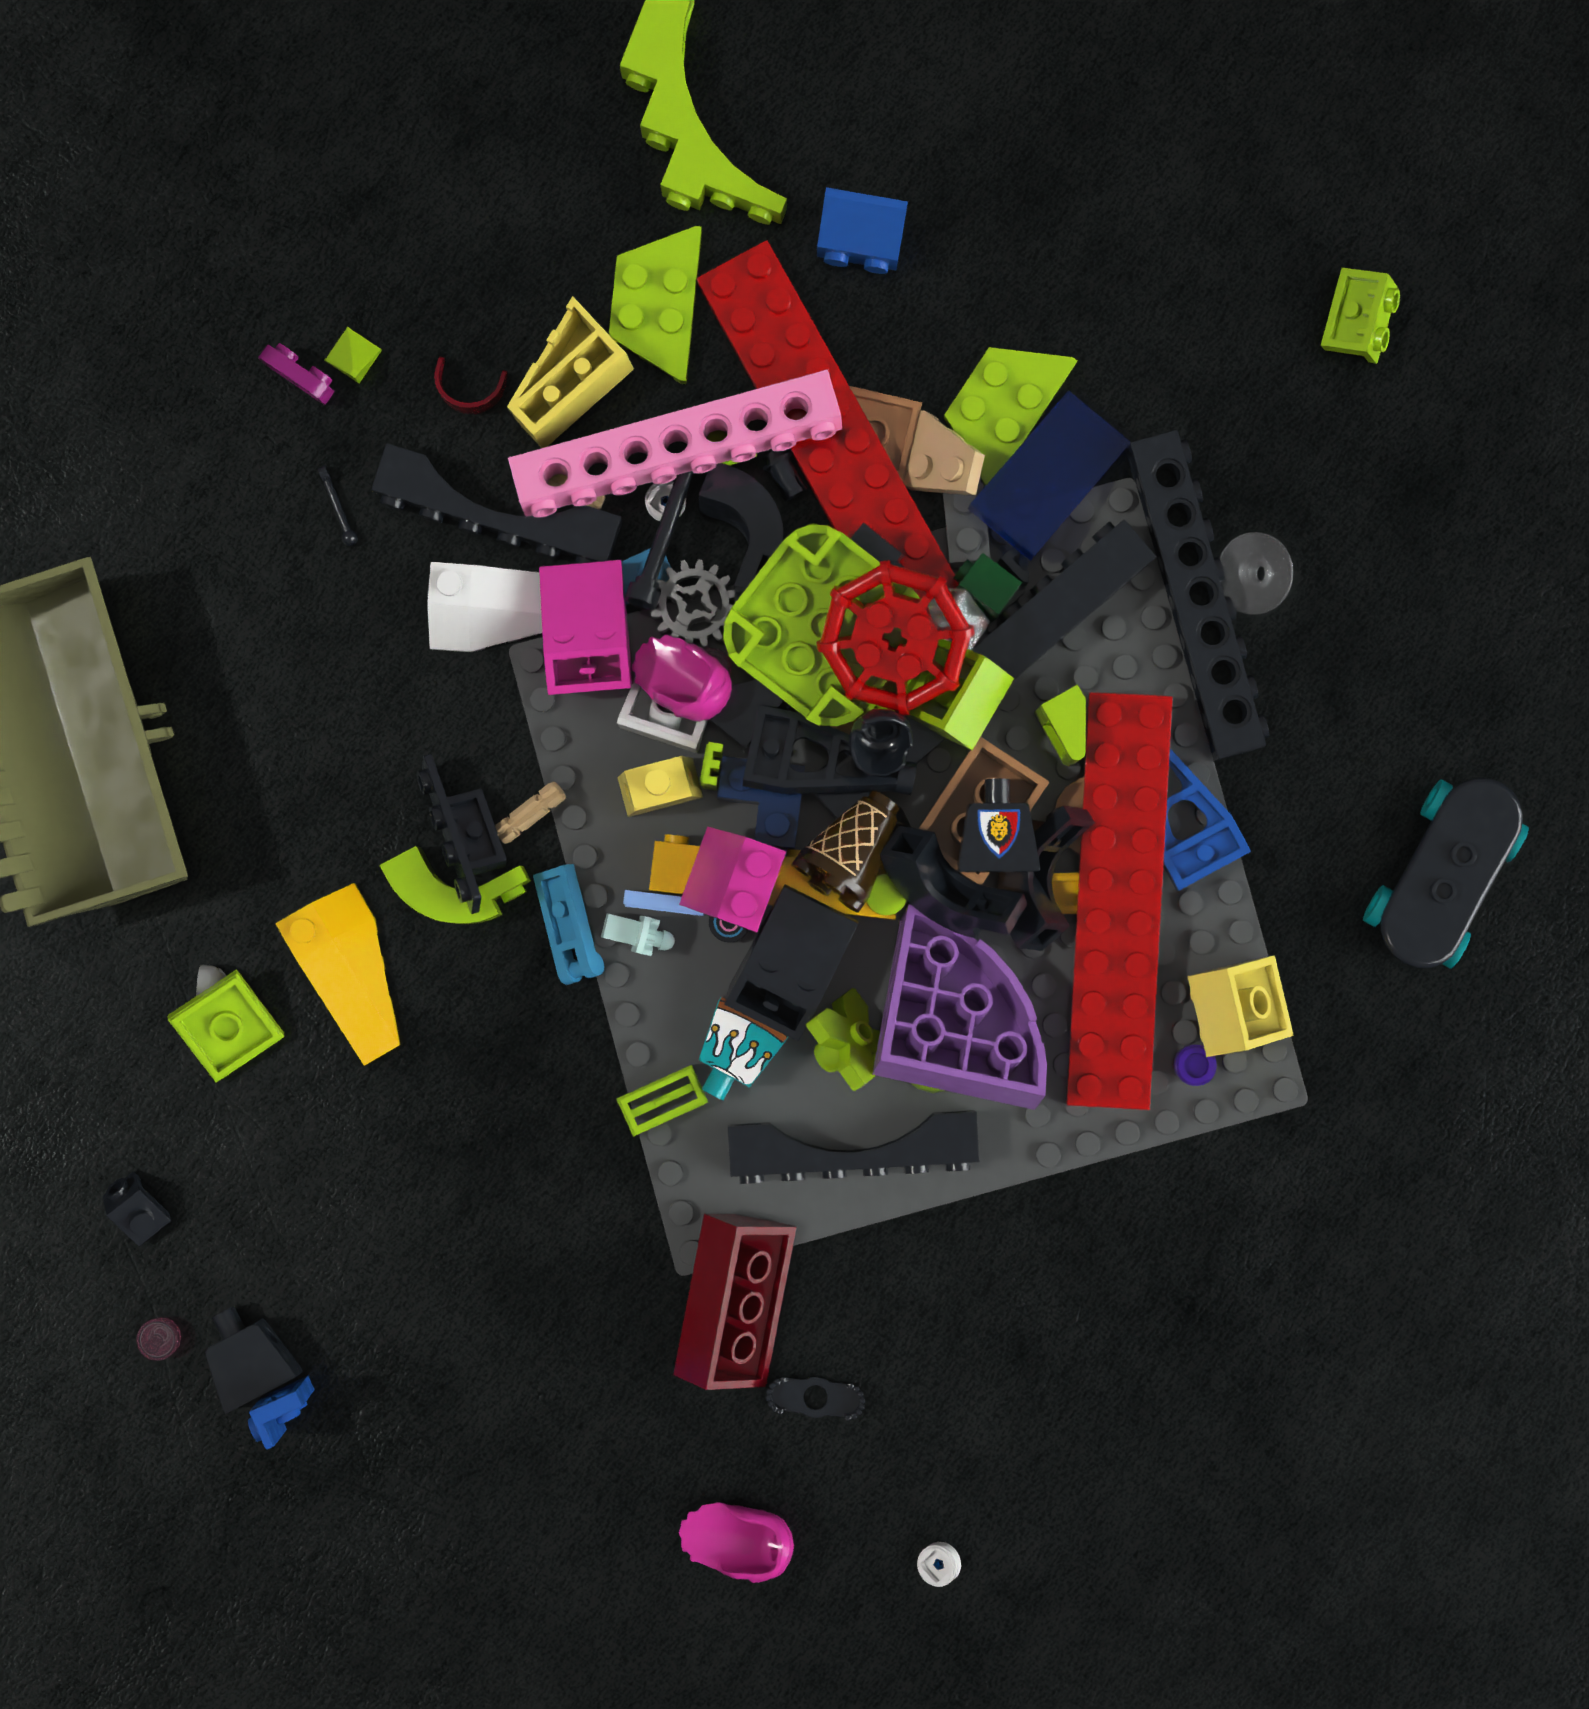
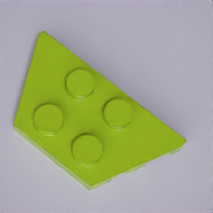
(657, 301)
(1005, 402)

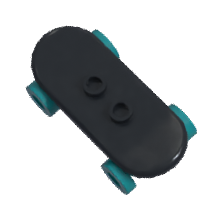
(1450, 872)

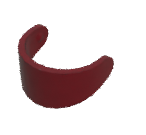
(474, 407)

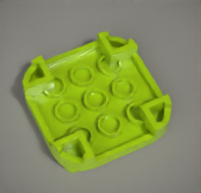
(783, 616)

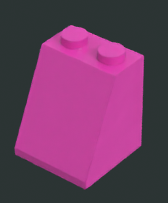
(732, 878)

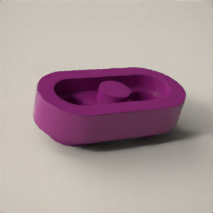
(284, 363)

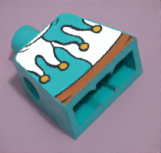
(736, 1049)

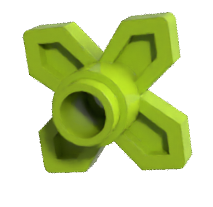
(846, 1039)

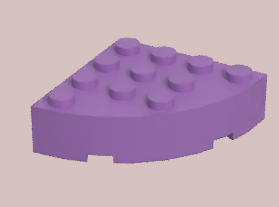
(958, 1019)

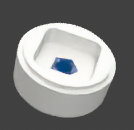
(656, 499)
(939, 1564)

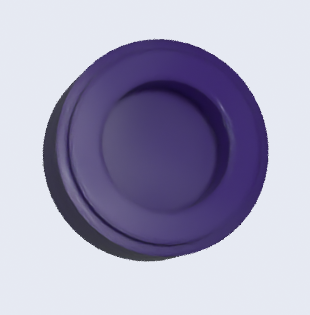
(1193, 1065)

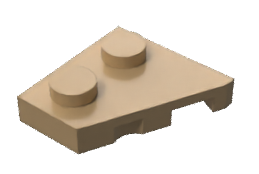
(942, 460)

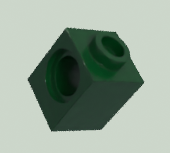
(987, 584)

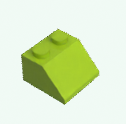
(967, 711)

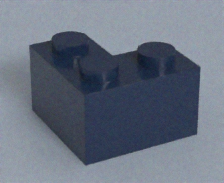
(776, 812)

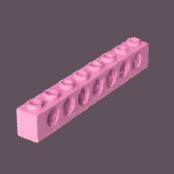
(692, 426)

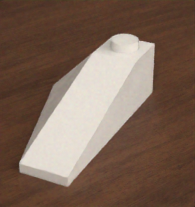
(481, 606)

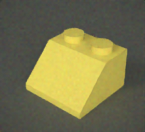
(1240, 1006)

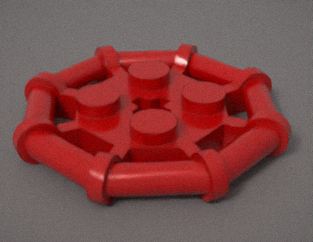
(916, 626)

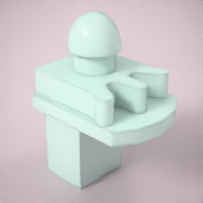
(639, 934)

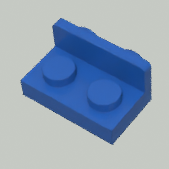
(277, 1408)

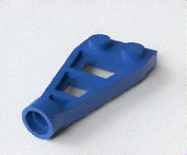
(1209, 848)

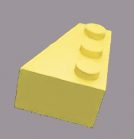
(569, 377)

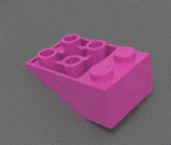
(585, 627)

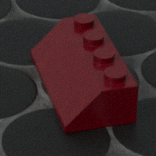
(734, 1302)

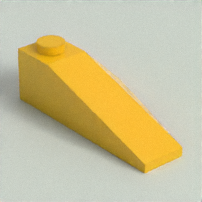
(343, 961)

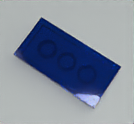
(1049, 475)

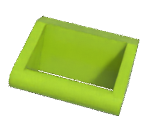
(1065, 724)

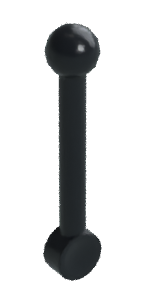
(349, 536)

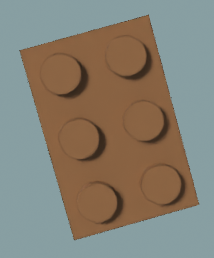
(968, 787)

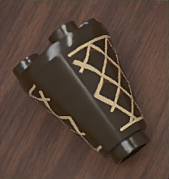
(848, 851)

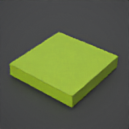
(226, 1026)

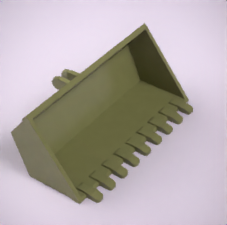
(75, 762)

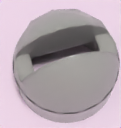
(207, 977)

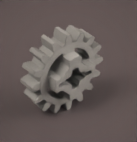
(702, 588)

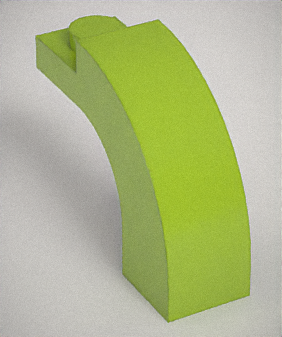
(426, 893)

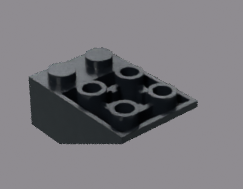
(790, 963)

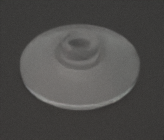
(1240, 564)

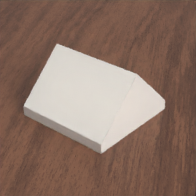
(656, 722)

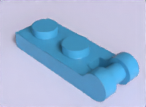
(567, 924)

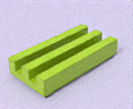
(711, 766)
(630, 1115)

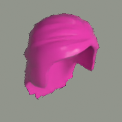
(682, 678)
(738, 1541)

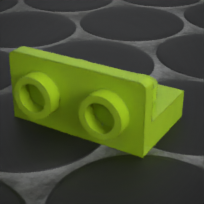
(1361, 314)

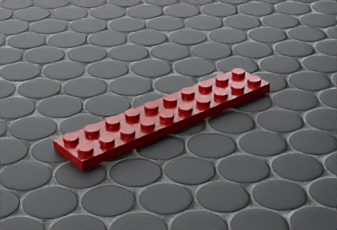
(850, 468)
(1119, 901)

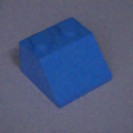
(861, 230)

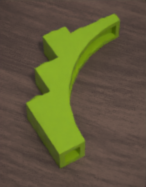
(670, 121)

